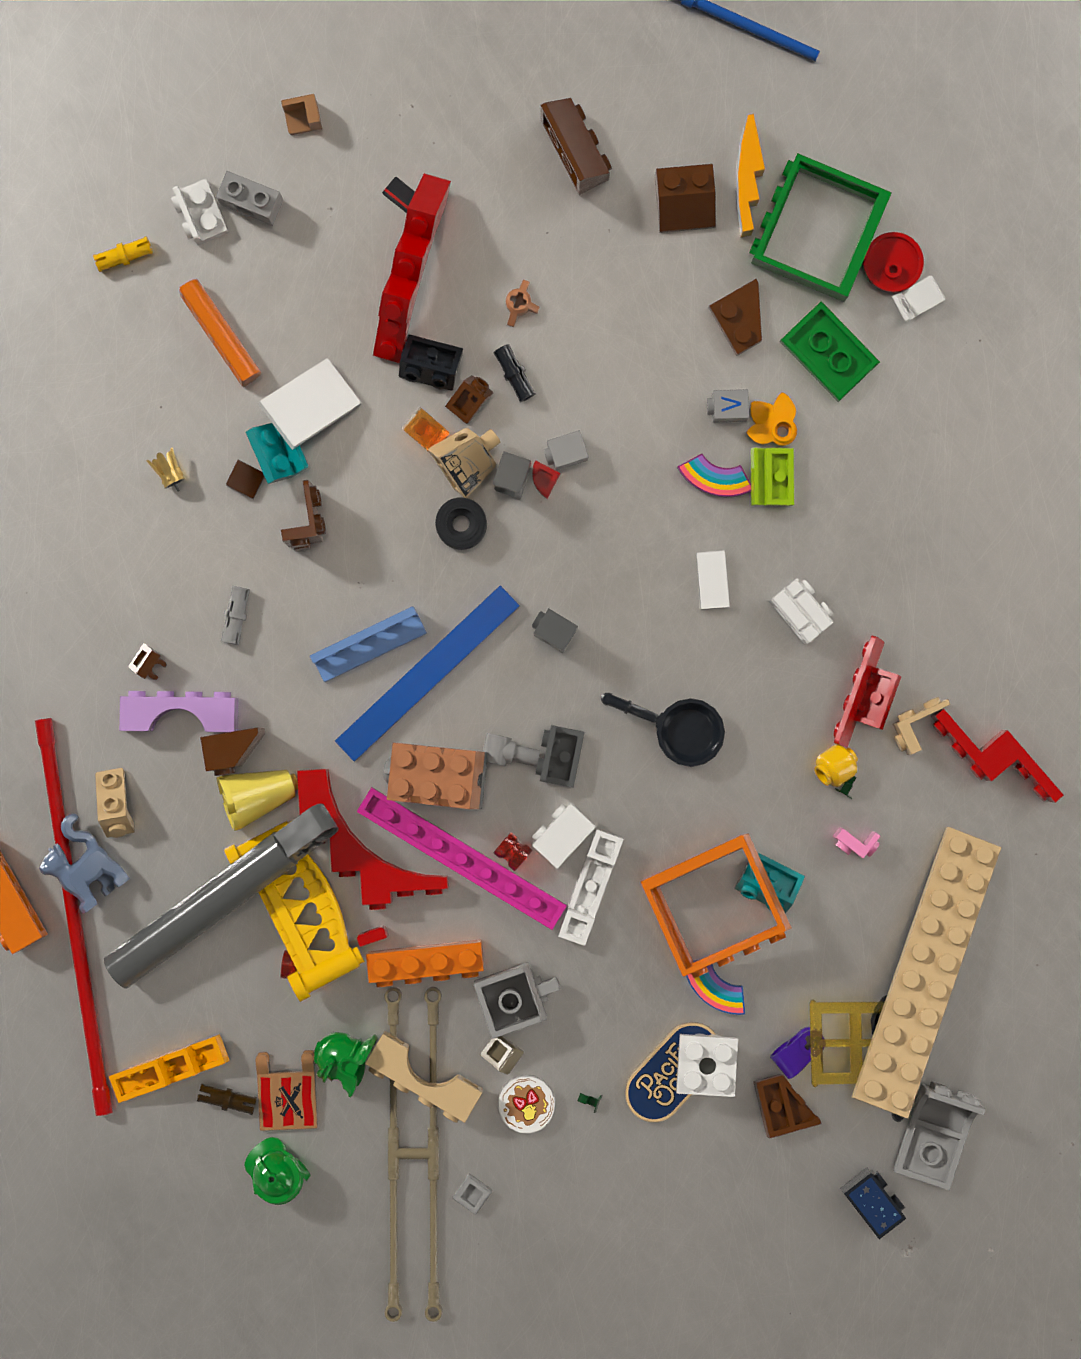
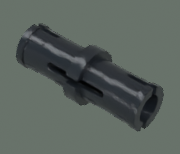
(514, 373)

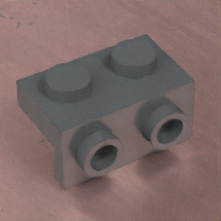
(561, 756)

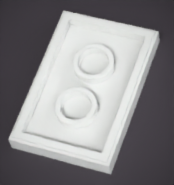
(309, 403)

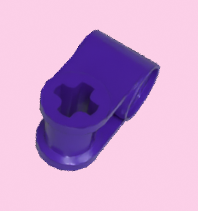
(793, 1054)

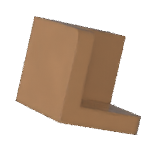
(301, 114)

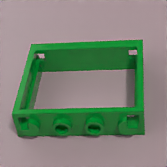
(838, 179)

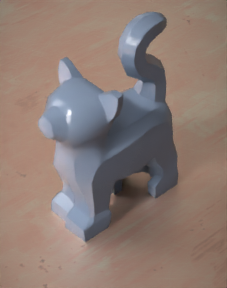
(91, 866)

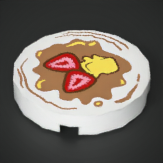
(526, 1104)

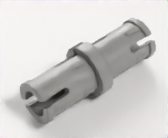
(235, 615)

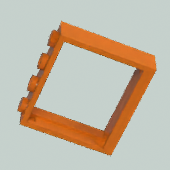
(669, 927)

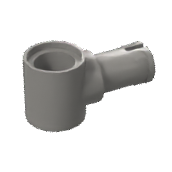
(504, 751)

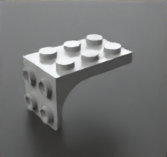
(936, 1134)

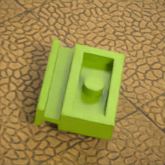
(772, 476)

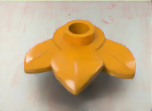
(770, 418)

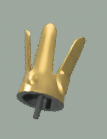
(167, 471)

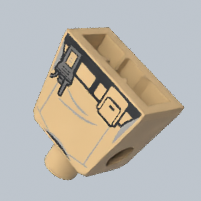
(465, 458)

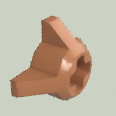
(522, 304)

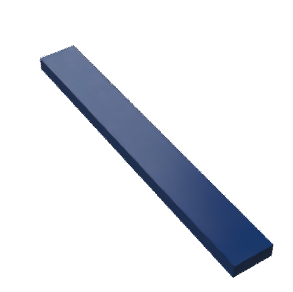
(427, 673)

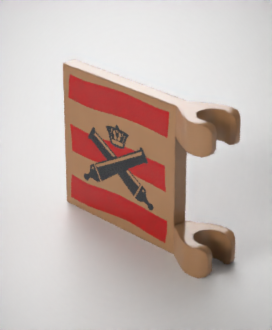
(287, 1098)

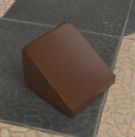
(245, 479)

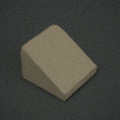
(502, 1054)

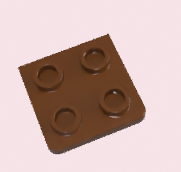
(303, 536)

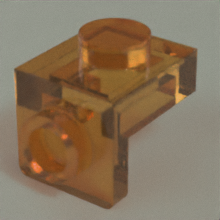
(425, 429)

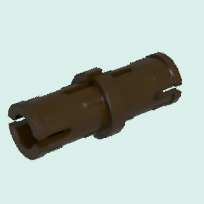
(226, 1099)

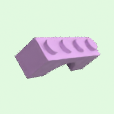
(143, 712)

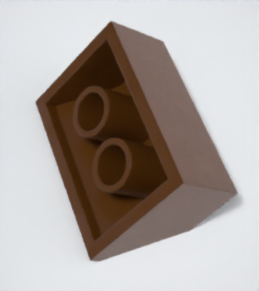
(575, 144)

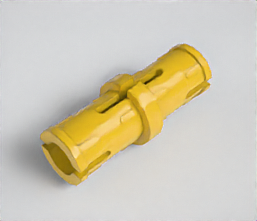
(122, 254)

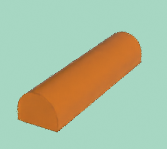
(219, 332)

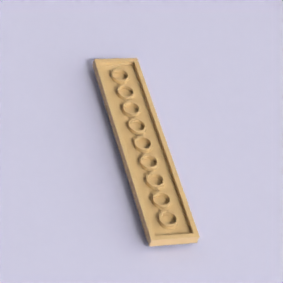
(926, 972)

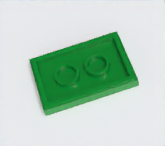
(829, 351)

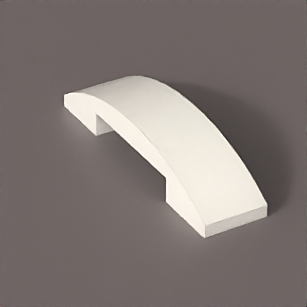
(590, 887)

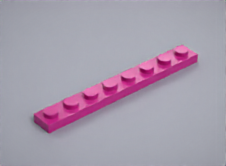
(462, 858)

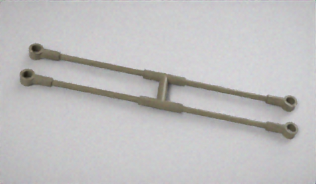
(430, 1153)

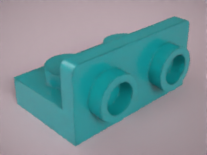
(274, 454)
(783, 879)

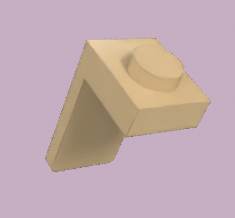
(906, 738)
(112, 803)

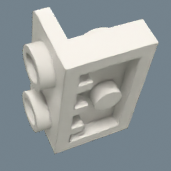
(200, 211)

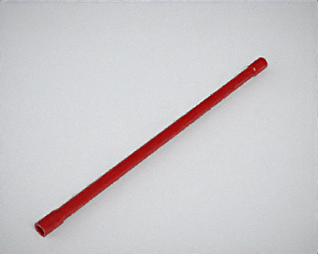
(100, 1089)

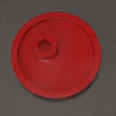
(893, 262)

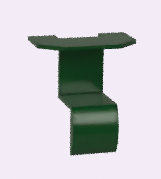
(847, 787)
(589, 1100)

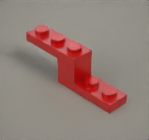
(996, 756)

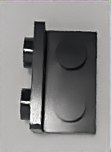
(430, 362)

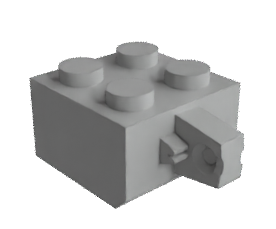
(513, 999)

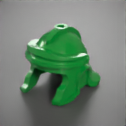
(343, 1059)
(272, 1160)

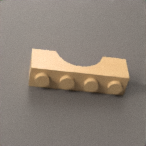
(454, 1096)

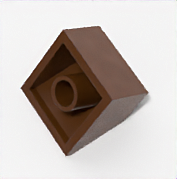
(685, 198)
(229, 749)

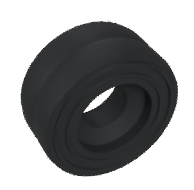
(461, 507)

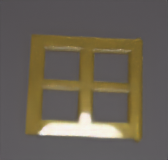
(855, 1041)

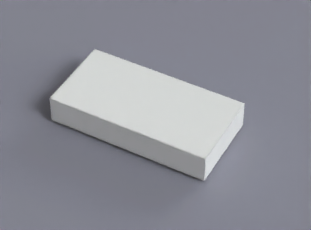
(712, 580)

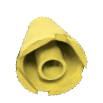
(255, 794)

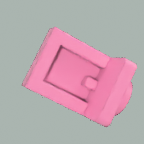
(849, 843)

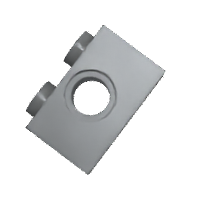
(249, 198)

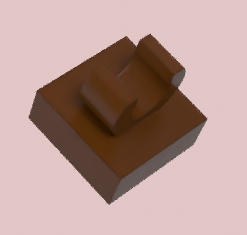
(145, 661)

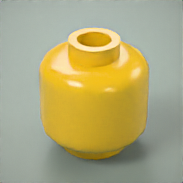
(836, 765)

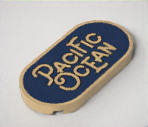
(653, 1083)

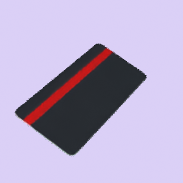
(399, 193)

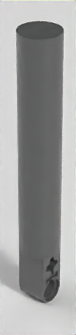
(219, 896)

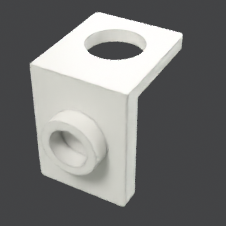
(918, 298)

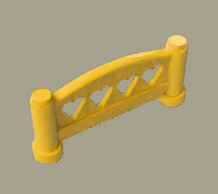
(313, 966)

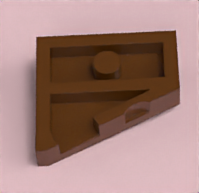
(740, 317)
(782, 1107)

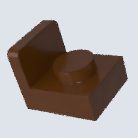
(469, 398)

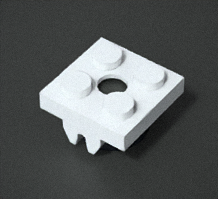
(707, 1065)

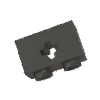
(554, 629)

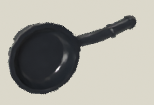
(687, 731)

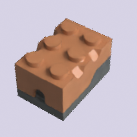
(436, 776)

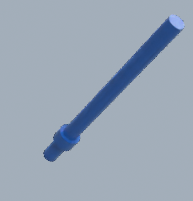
(753, 27)

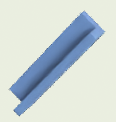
(368, 644)

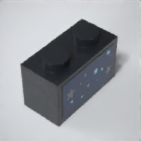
(873, 1203)

